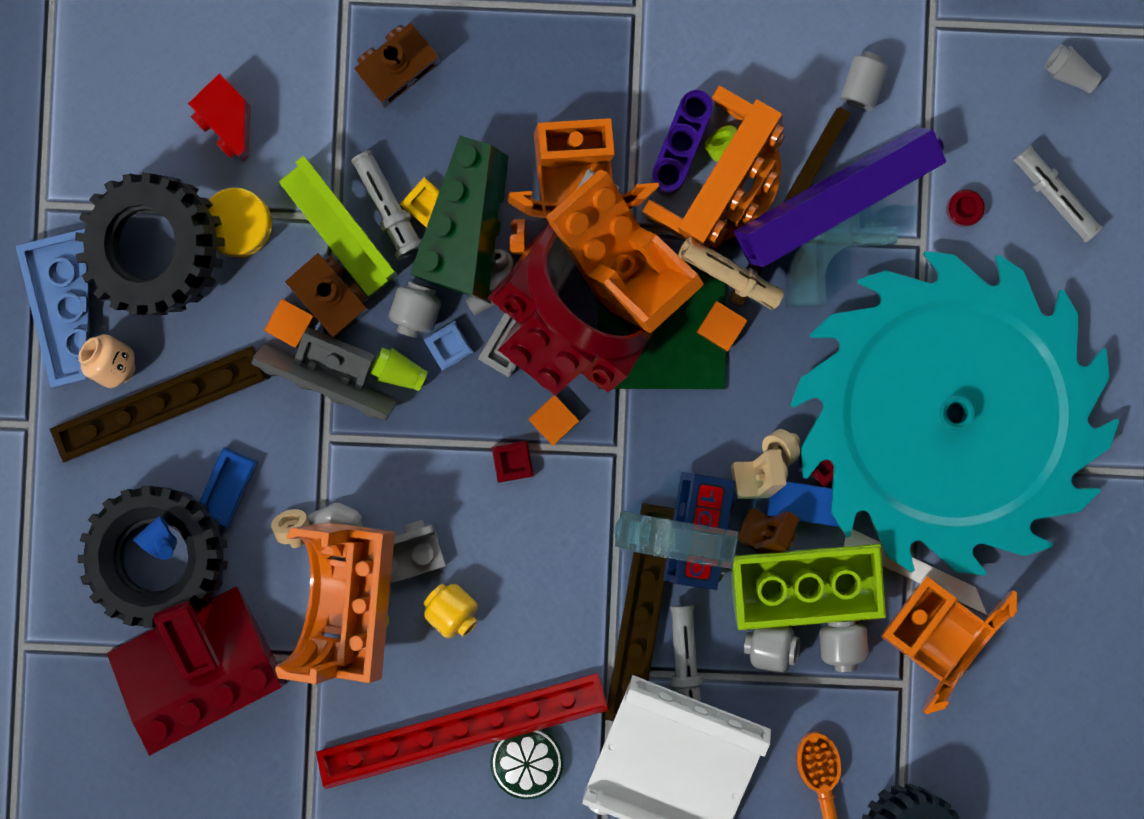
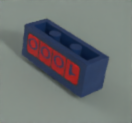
(707, 503)

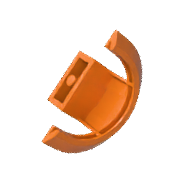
(562, 159)
(943, 635)

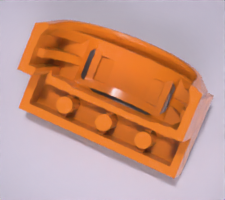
(749, 153)
(343, 600)

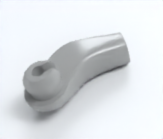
(503, 267)

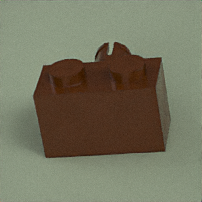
(396, 64)
(327, 294)

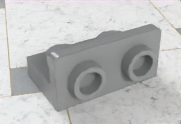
(416, 551)

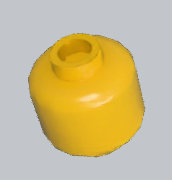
(451, 610)

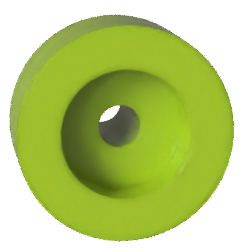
(719, 140)

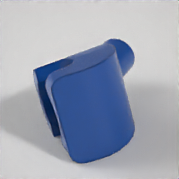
(157, 539)

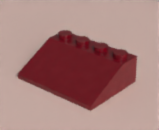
(167, 706)

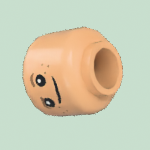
(107, 361)

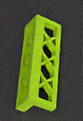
(337, 227)

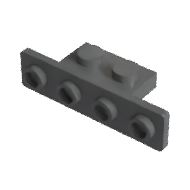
(329, 369)

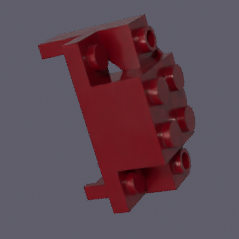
(552, 340)

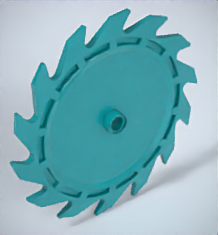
(1019, 402)

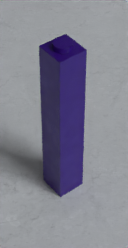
(840, 196)

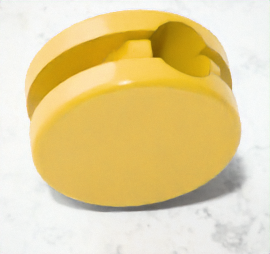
(244, 221)

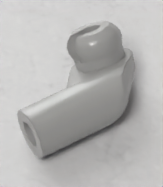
(338, 514)

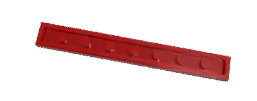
(461, 731)

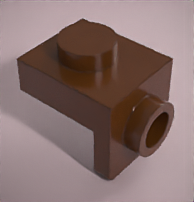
(767, 533)

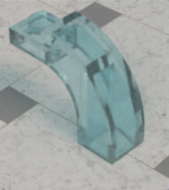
(809, 264)
(676, 539)

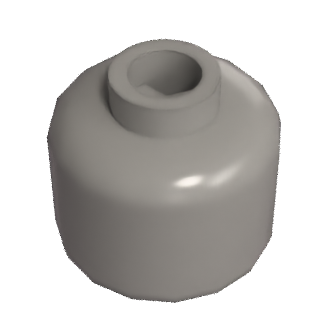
(415, 309)
(844, 645)
(772, 648)

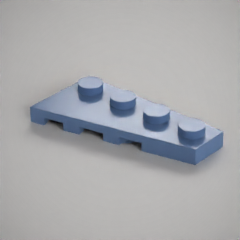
(58, 303)

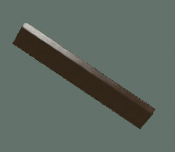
(808, 172)
(157, 404)
(639, 618)

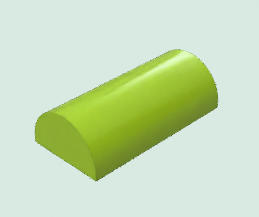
(808, 586)

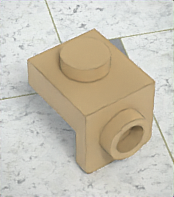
(760, 477)

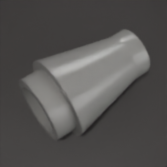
(1069, 67)

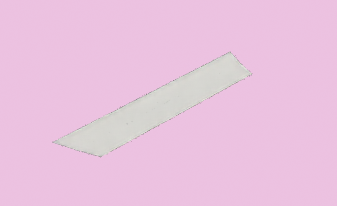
(961, 590)

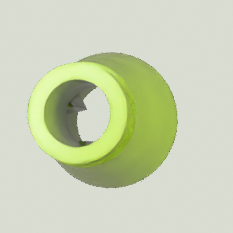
(398, 370)

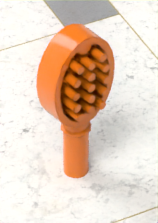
(819, 769)

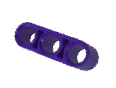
(686, 125)

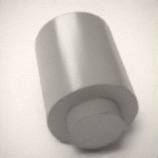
(864, 81)

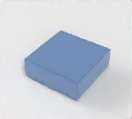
(448, 346)

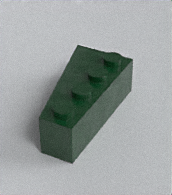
(465, 222)

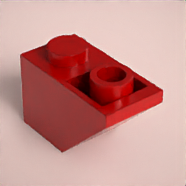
(226, 113)

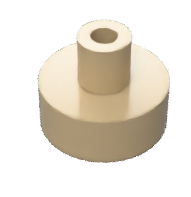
(785, 441)
(284, 522)

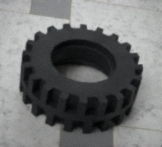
(193, 252)
(107, 542)

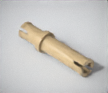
(744, 281)

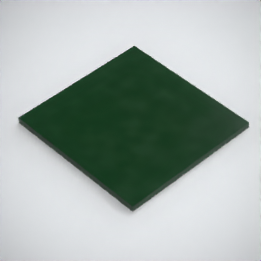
(675, 352)

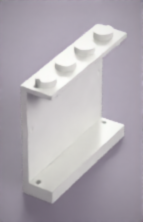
(673, 758)

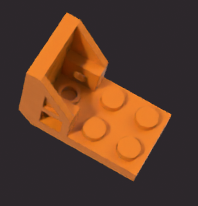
(618, 259)

